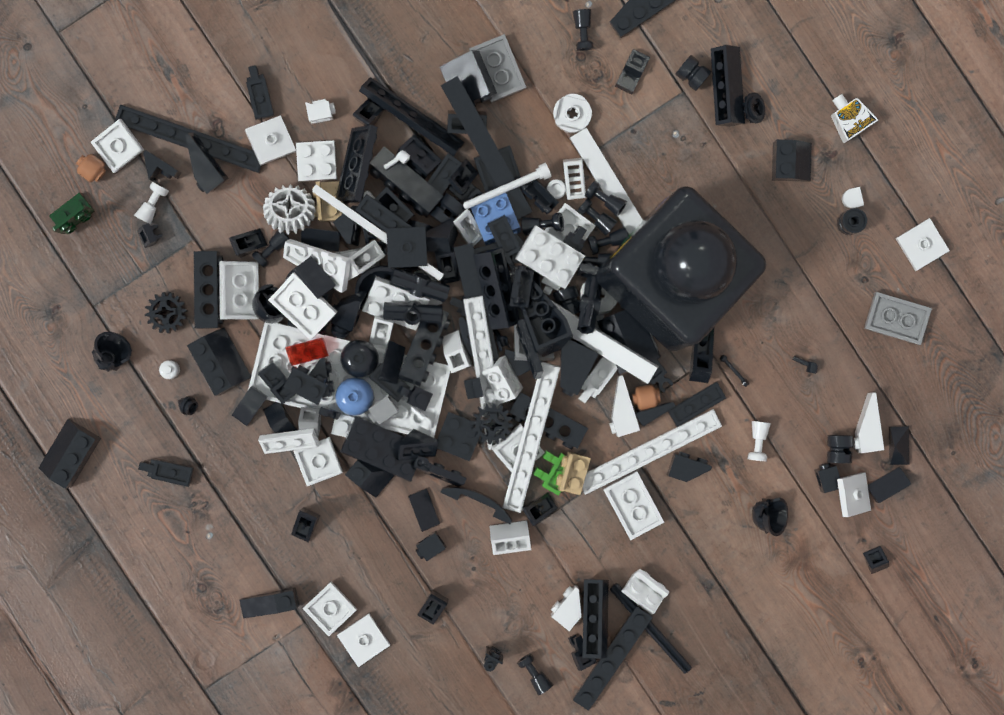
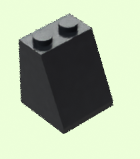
(575, 366)

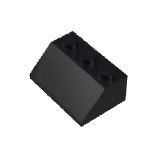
(631, 333)
(219, 361)
(69, 454)

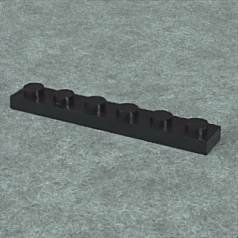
(411, 116)
(616, 654)

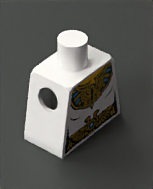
(851, 117)

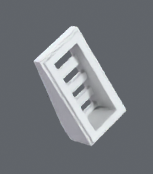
(569, 162)

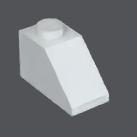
(364, 258)

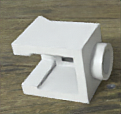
(320, 111)

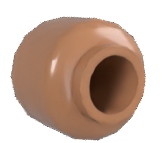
(90, 168)
(646, 397)

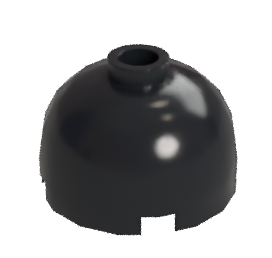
(265, 309)
(359, 358)

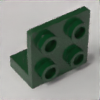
(71, 214)

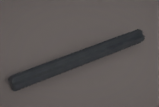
(653, 631)

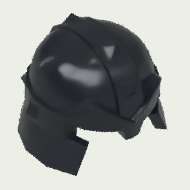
(111, 351)
(771, 515)

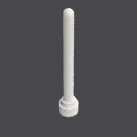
(541, 173)

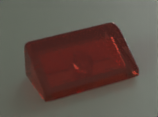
(307, 351)

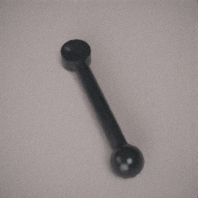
(723, 358)

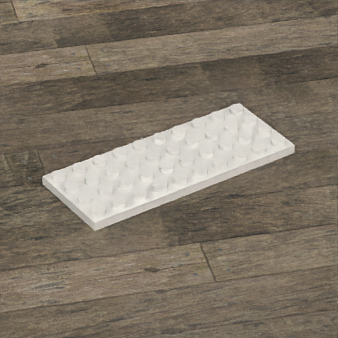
(272, 348)

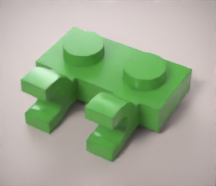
(550, 478)

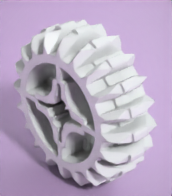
(298, 215)

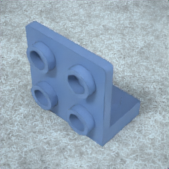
(491, 210)

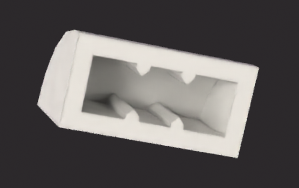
(510, 537)

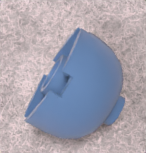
(354, 396)

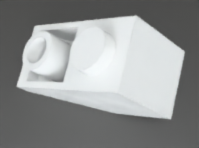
(456, 352)
(569, 609)

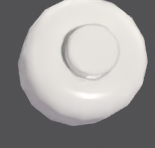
(169, 369)

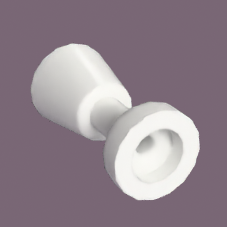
(147, 210)
(760, 433)

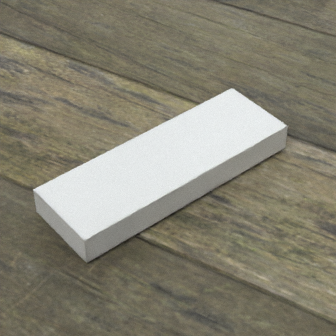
(289, 441)

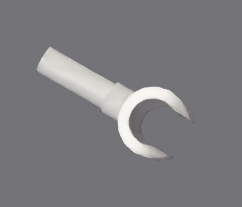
(402, 156)
(426, 422)

